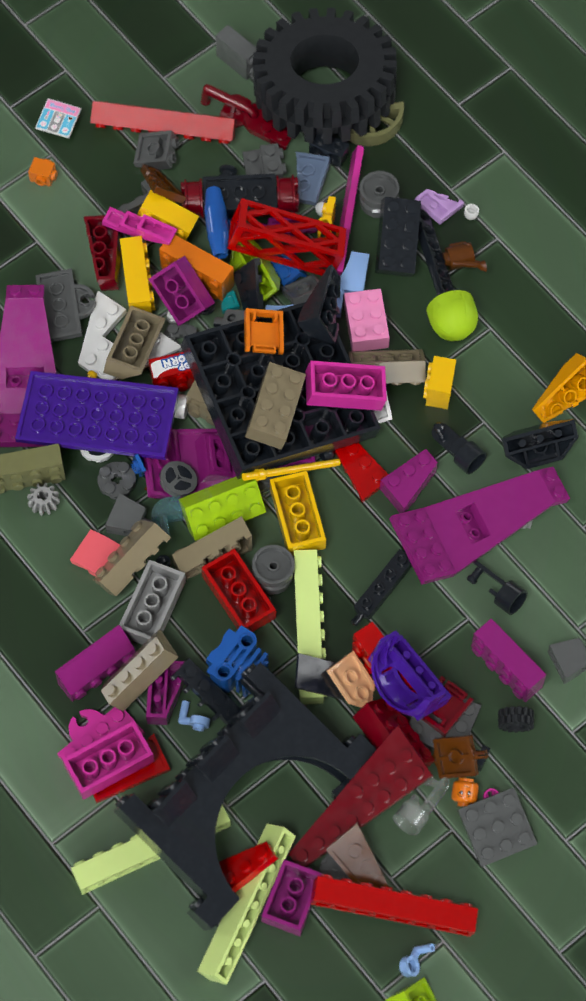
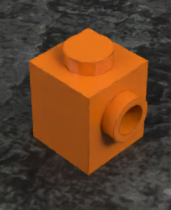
(42, 172)

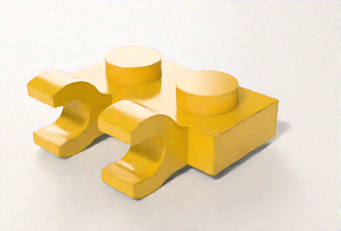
(328, 212)

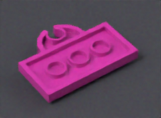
(96, 728)

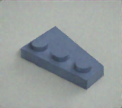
(311, 176)

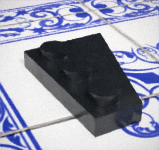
(247, 284)

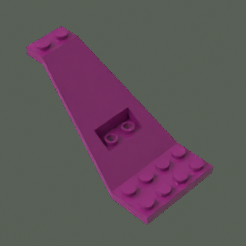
(23, 348)
(441, 538)

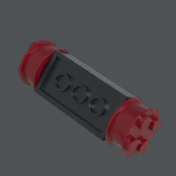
(260, 188)

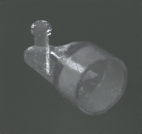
(412, 816)

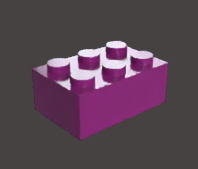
(181, 290)
(290, 898)

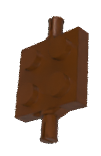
(456, 756)

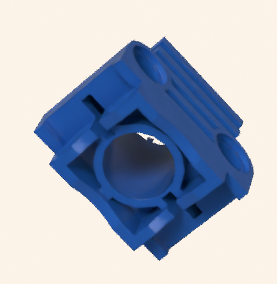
(232, 658)

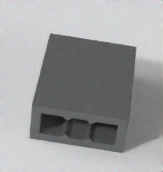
(235, 51)

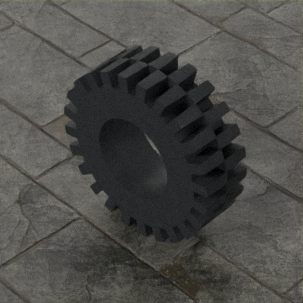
(324, 107)

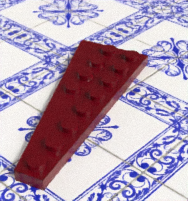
(379, 784)

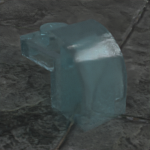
(167, 511)

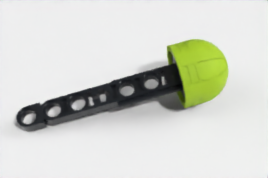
(452, 311)

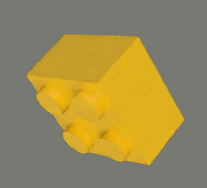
(439, 382)

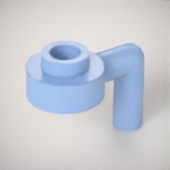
(198, 722)
(410, 965)

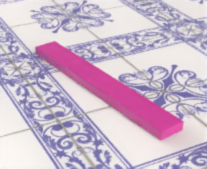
(350, 196)

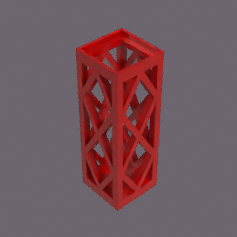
(241, 232)

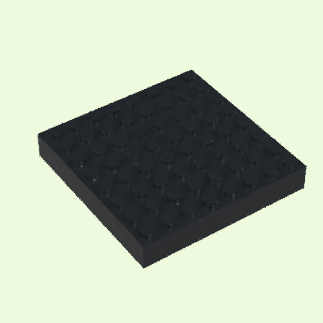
(231, 382)

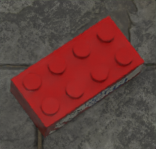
(171, 371)

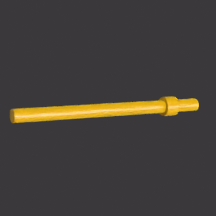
(261, 474)

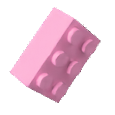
(366, 320)

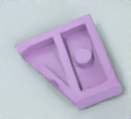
(438, 205)

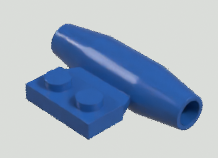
(217, 222)

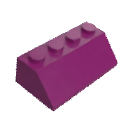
(94, 664)

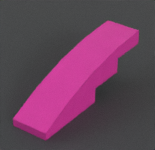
(135, 225)

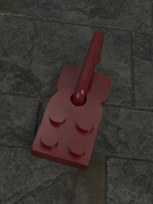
(246, 115)

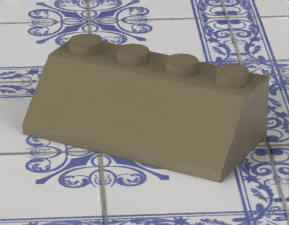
(133, 343)
(400, 365)
(139, 671)

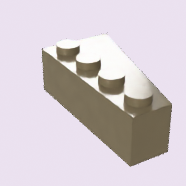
(198, 554)
(130, 556)

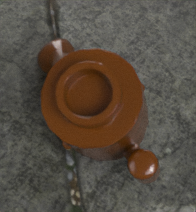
(462, 255)

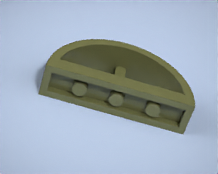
(376, 138)

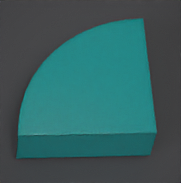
(230, 302)

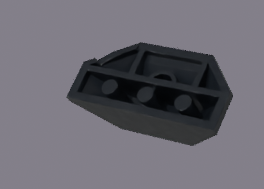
(540, 443)

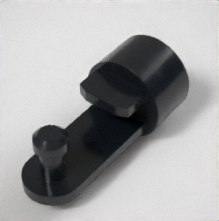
(466, 454)
(509, 597)

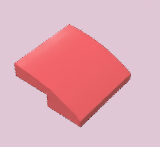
(94, 552)

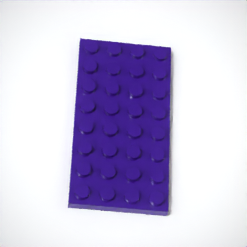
(97, 415)

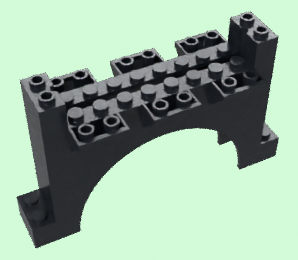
(185, 815)

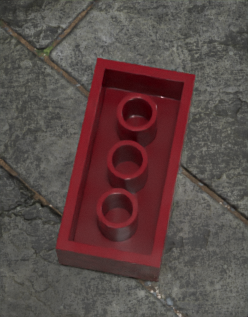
(379, 719)

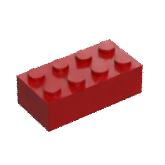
(238, 591)
(364, 644)

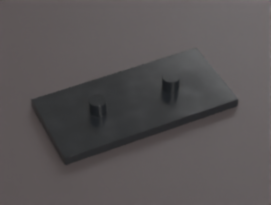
(313, 676)

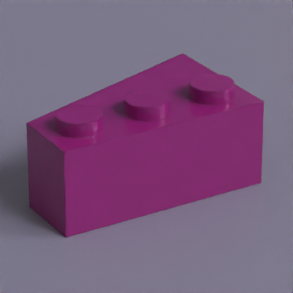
(409, 480)
(163, 696)

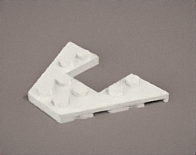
(97, 347)

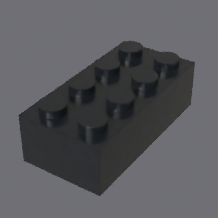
(398, 236)

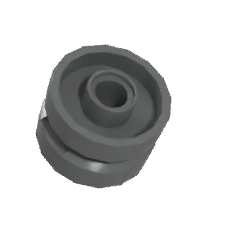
(374, 188)
(273, 569)

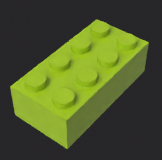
(220, 505)

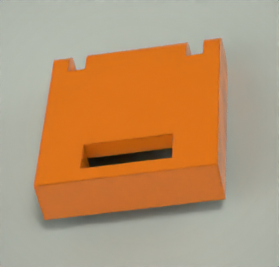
(263, 336)

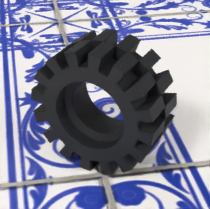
(515, 719)

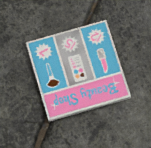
(58, 118)

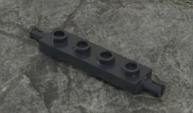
(382, 587)

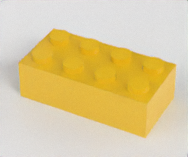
(137, 273)
(297, 512)

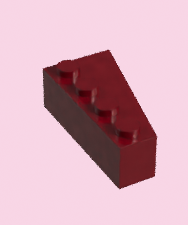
(105, 252)

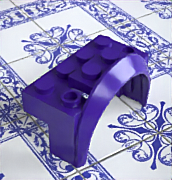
(397, 653)

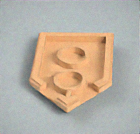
(352, 680)

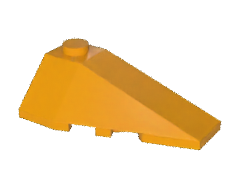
(564, 391)

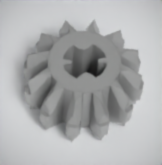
(50, 502)

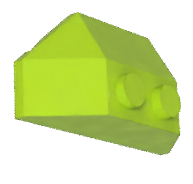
(270, 279)

